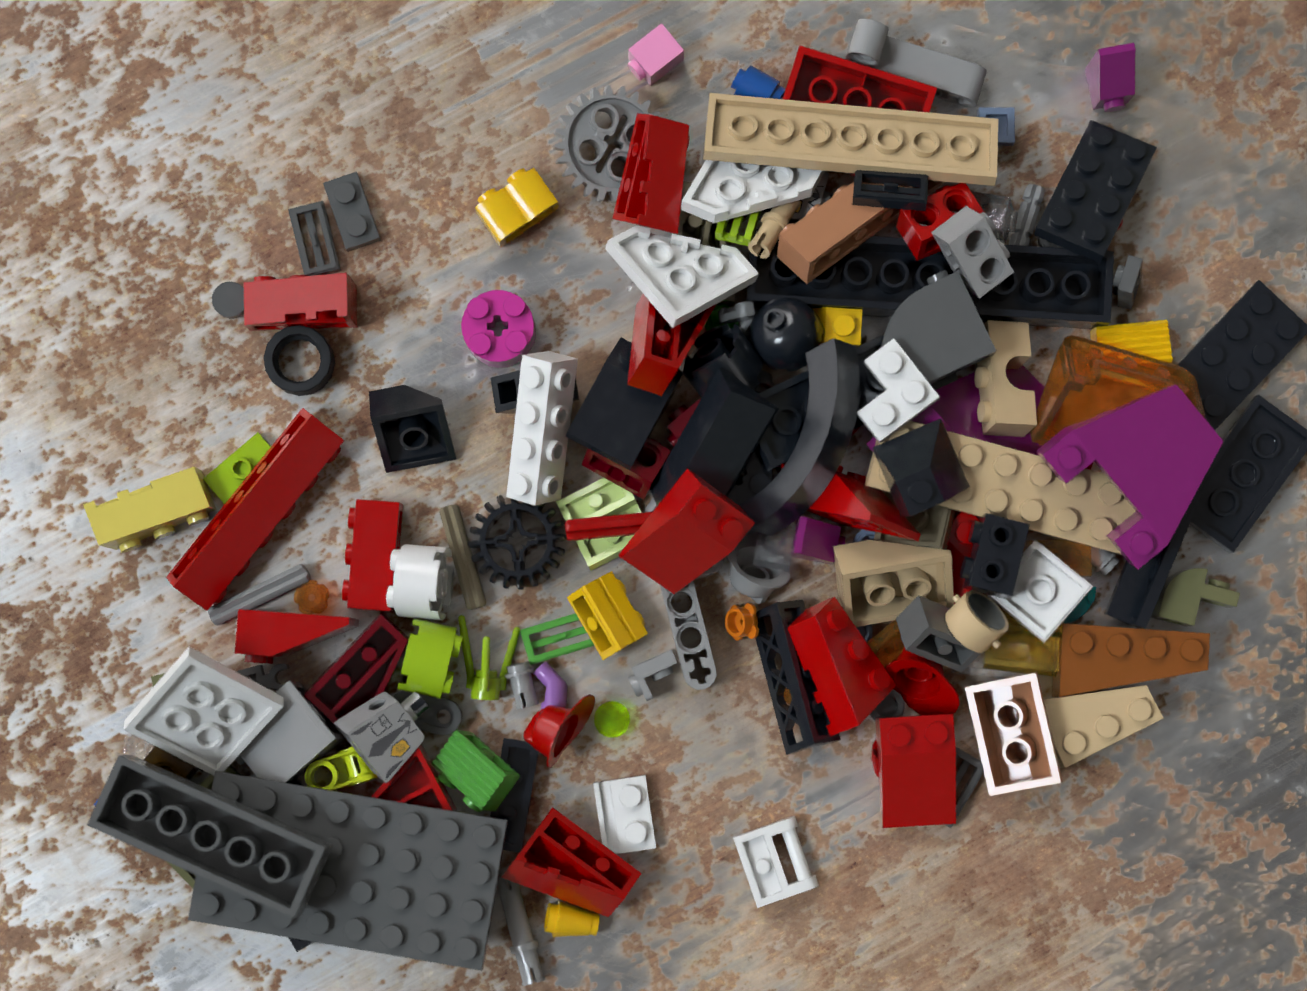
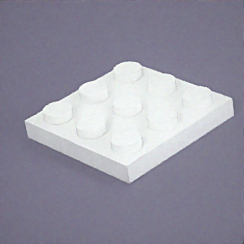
(203, 712)

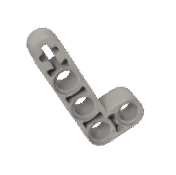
(954, 77)
(691, 619)

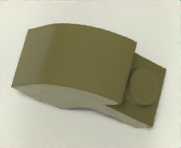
(1183, 594)

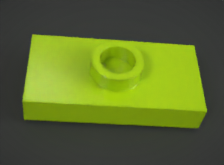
(233, 471)

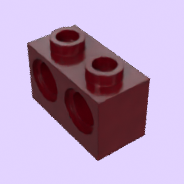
(637, 479)

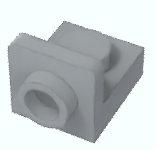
(656, 667)

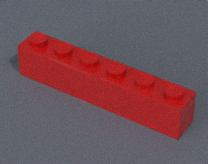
(255, 510)

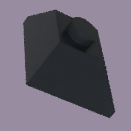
(410, 428)
(921, 468)

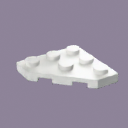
(738, 189)
(679, 271)

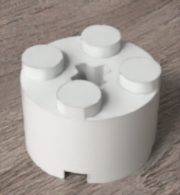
(420, 581)

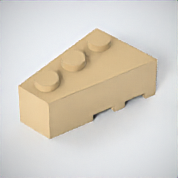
(1098, 719)

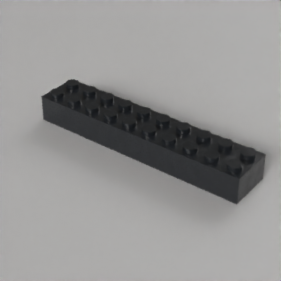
(1045, 290)

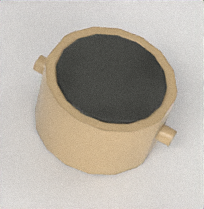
(976, 621)

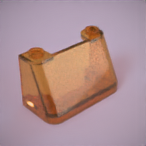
(1100, 378)

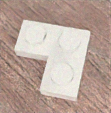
(905, 392)

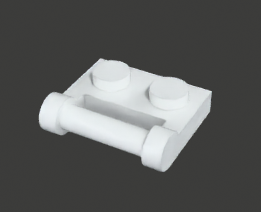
(764, 866)

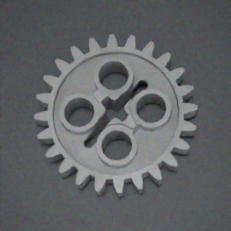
(583, 129)

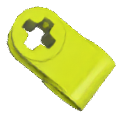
(343, 769)

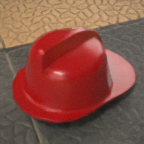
(923, 684)
(557, 727)

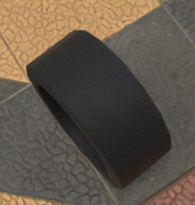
(283, 338)

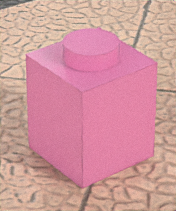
(655, 55)

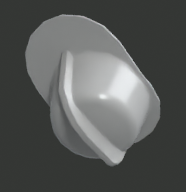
(751, 579)

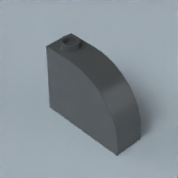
(940, 328)

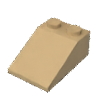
(884, 577)

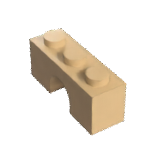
(1002, 406)

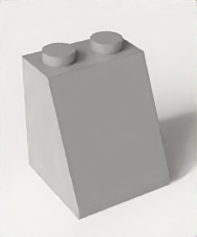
(291, 739)

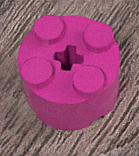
(484, 313)

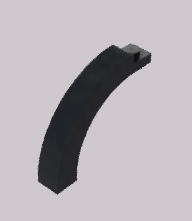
(822, 443)

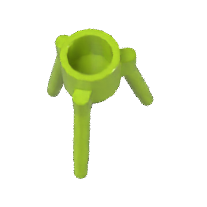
(485, 683)

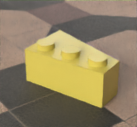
(151, 510)

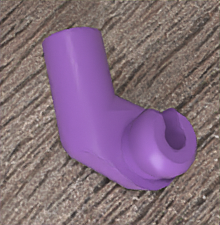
(555, 686)

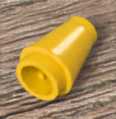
(569, 920)

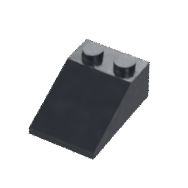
(617, 416)

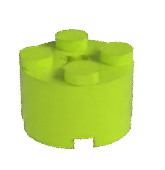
(429, 658)

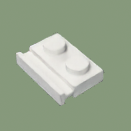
(625, 814)

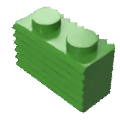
(475, 771)

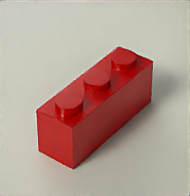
(375, 535)

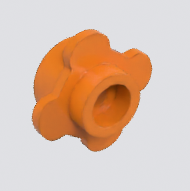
(742, 621)

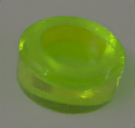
(612, 719)

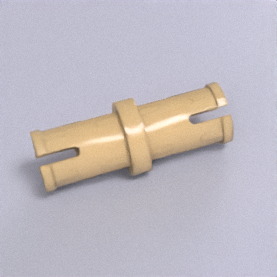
(771, 226)

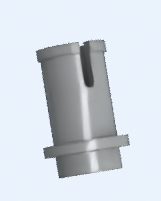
(1103, 560)
(522, 685)

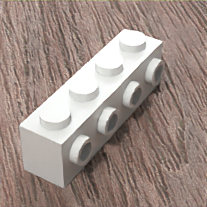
(541, 427)

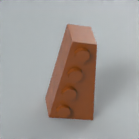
(1120, 656)

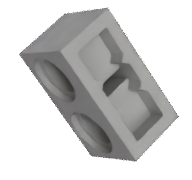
(969, 253)

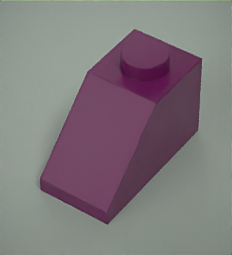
(1112, 77)
(816, 540)

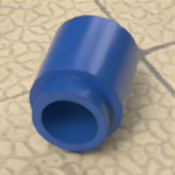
(757, 84)

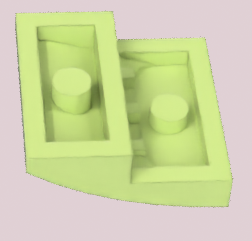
(599, 500)

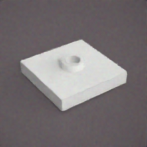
(1043, 592)

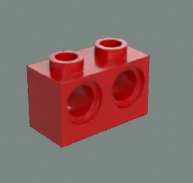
(938, 210)

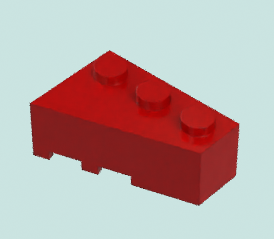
(658, 347)

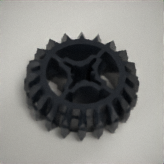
(486, 543)

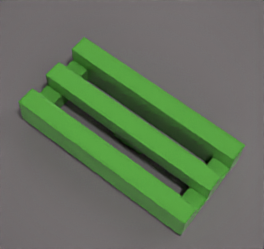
(529, 646)

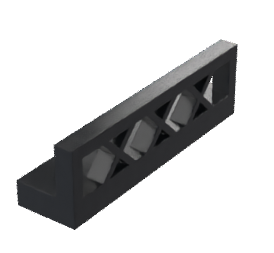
(1140, 588)
(803, 706)

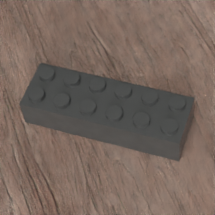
(210, 835)

